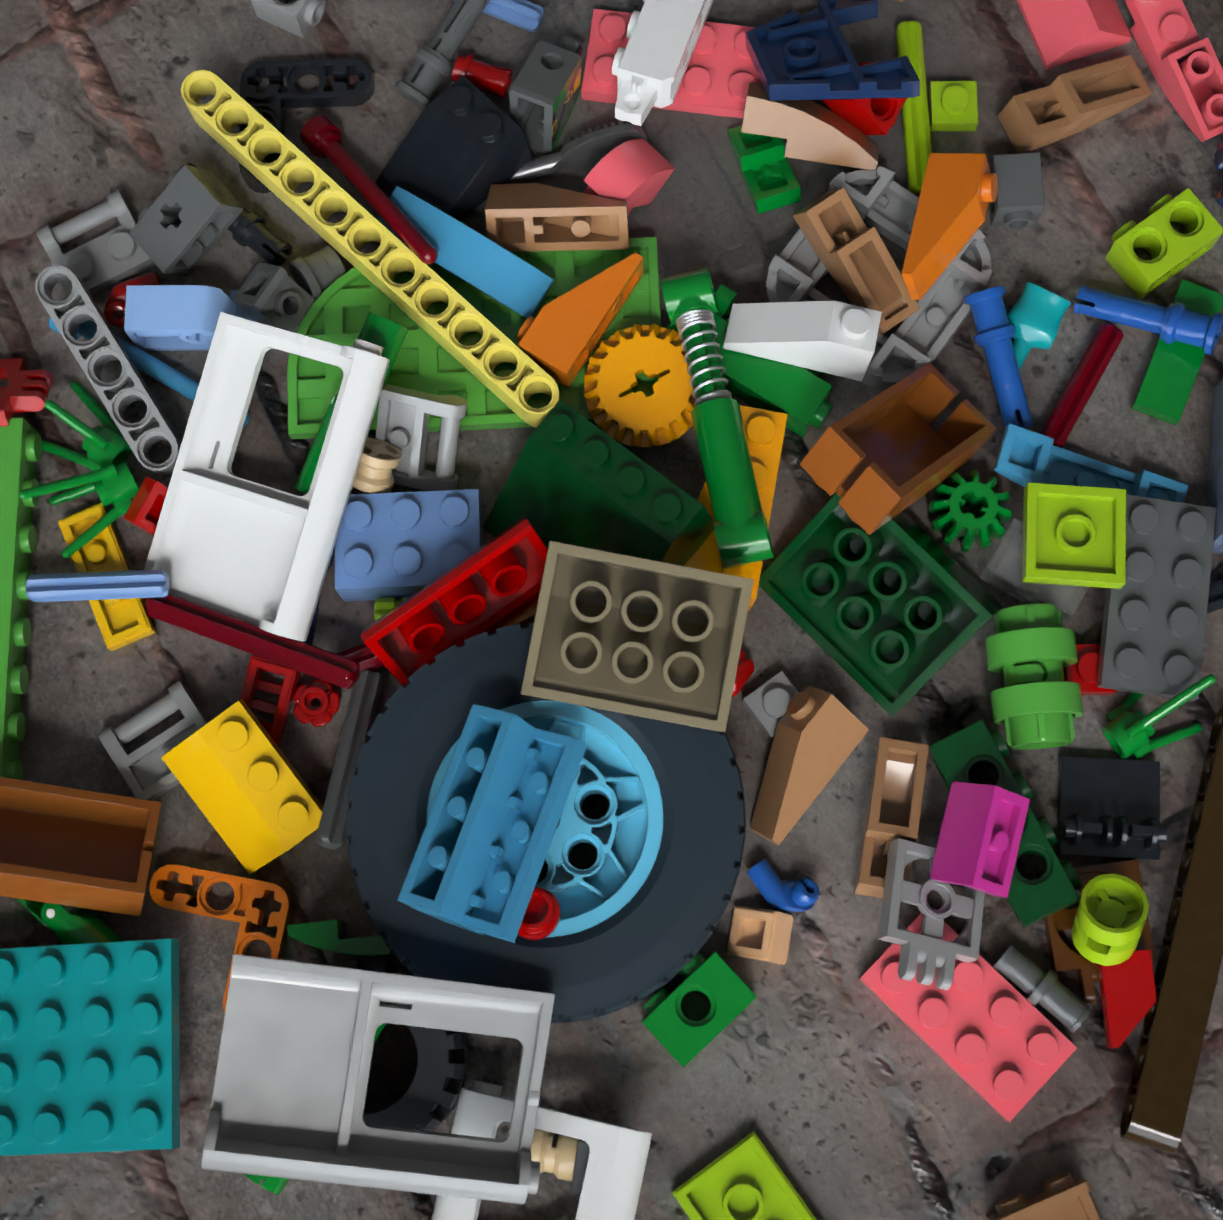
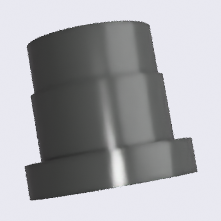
(316, 270)

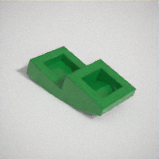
(764, 170)
(331, 936)

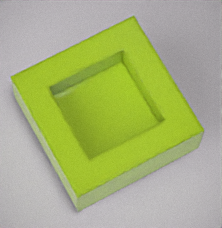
(953, 106)

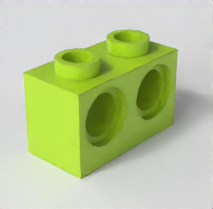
(1168, 248)

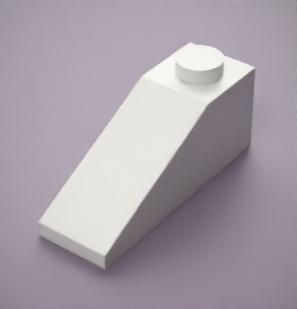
(806, 334)

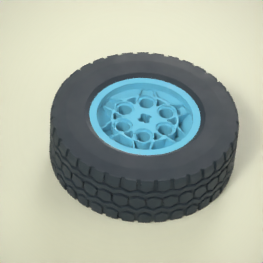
(662, 848)

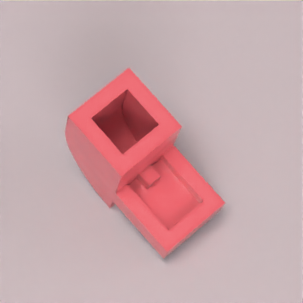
(630, 174)

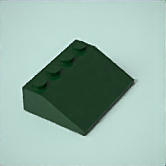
(597, 495)
(878, 602)

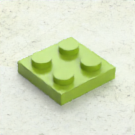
(1074, 535)

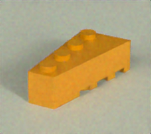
(765, 440)

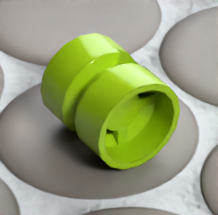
(1109, 919)

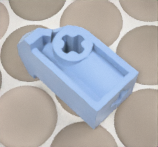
(176, 315)

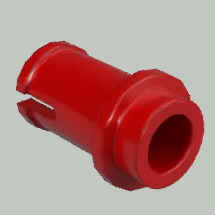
(483, 75)

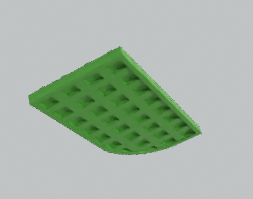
(428, 367)

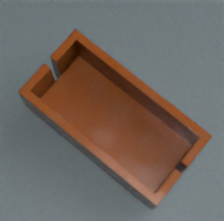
(889, 454)
(75, 846)

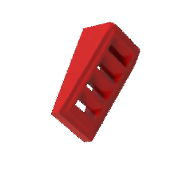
(286, 691)

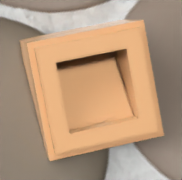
(760, 934)

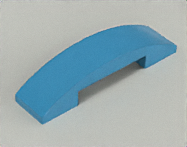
(475, 256)
(1034, 459)

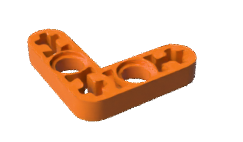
(242, 909)

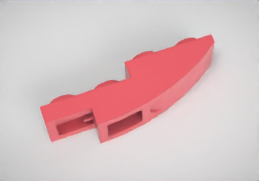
(1180, 63)

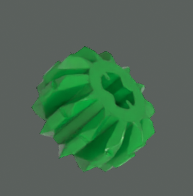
(974, 495)

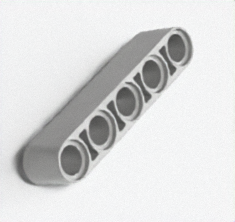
(95, 354)

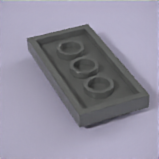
(1159, 616)

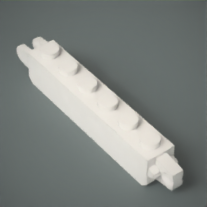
(656, 55)

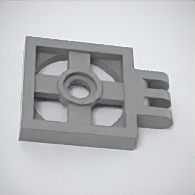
(927, 947)

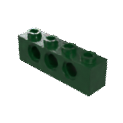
(1028, 899)

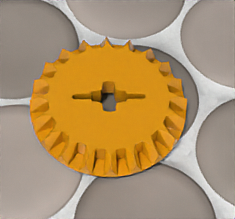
(613, 373)

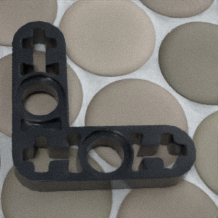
(274, 101)

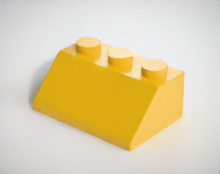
(245, 787)

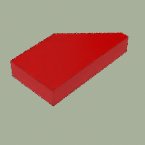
(1126, 995)

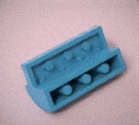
(492, 823)

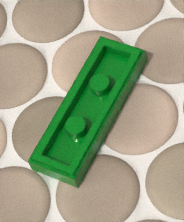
(1175, 366)

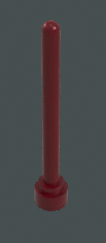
(325, 141)

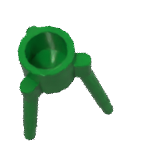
(101, 444)
(112, 485)
(1130, 732)

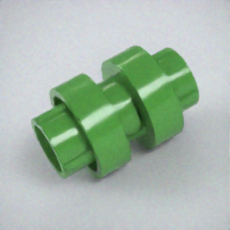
(1031, 654)

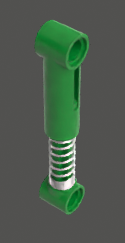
(717, 423)

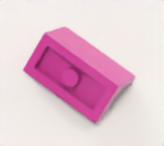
(980, 837)

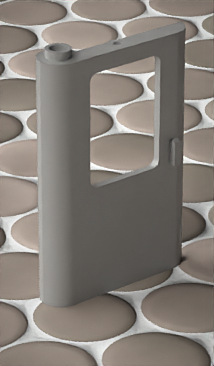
(300, 1069)

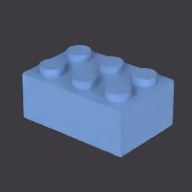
(404, 540)

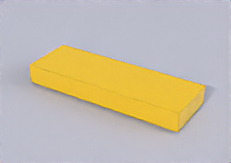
(118, 619)

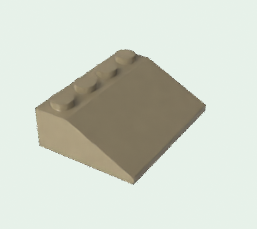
(637, 636)

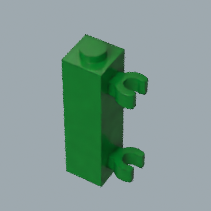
(771, 383)

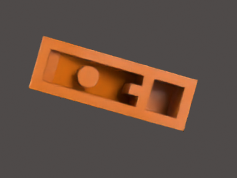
(947, 215)
(576, 321)

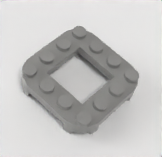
(892, 212)

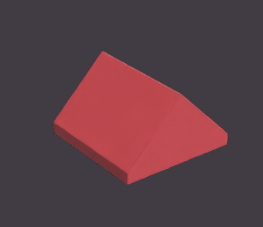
(1073, 28)

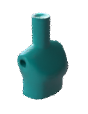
(1036, 320)

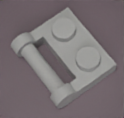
(104, 259)
(405, 423)
(144, 767)

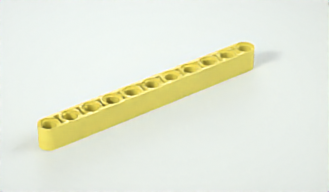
(357, 229)

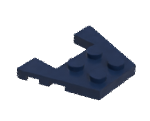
(812, 61)

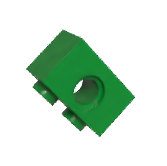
(727, 999)

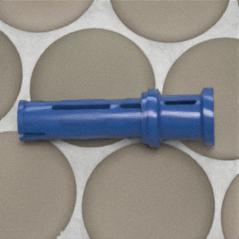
(1171, 322)
(995, 336)

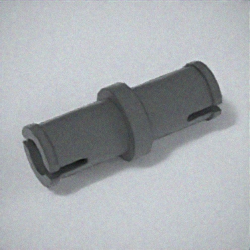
(1042, 987)

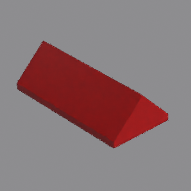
(461, 602)

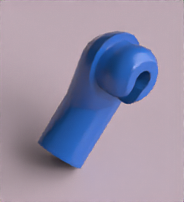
(783, 893)

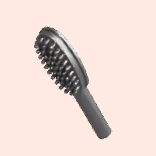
(580, 153)

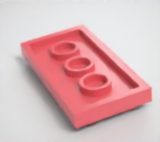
(713, 81)
(975, 1026)

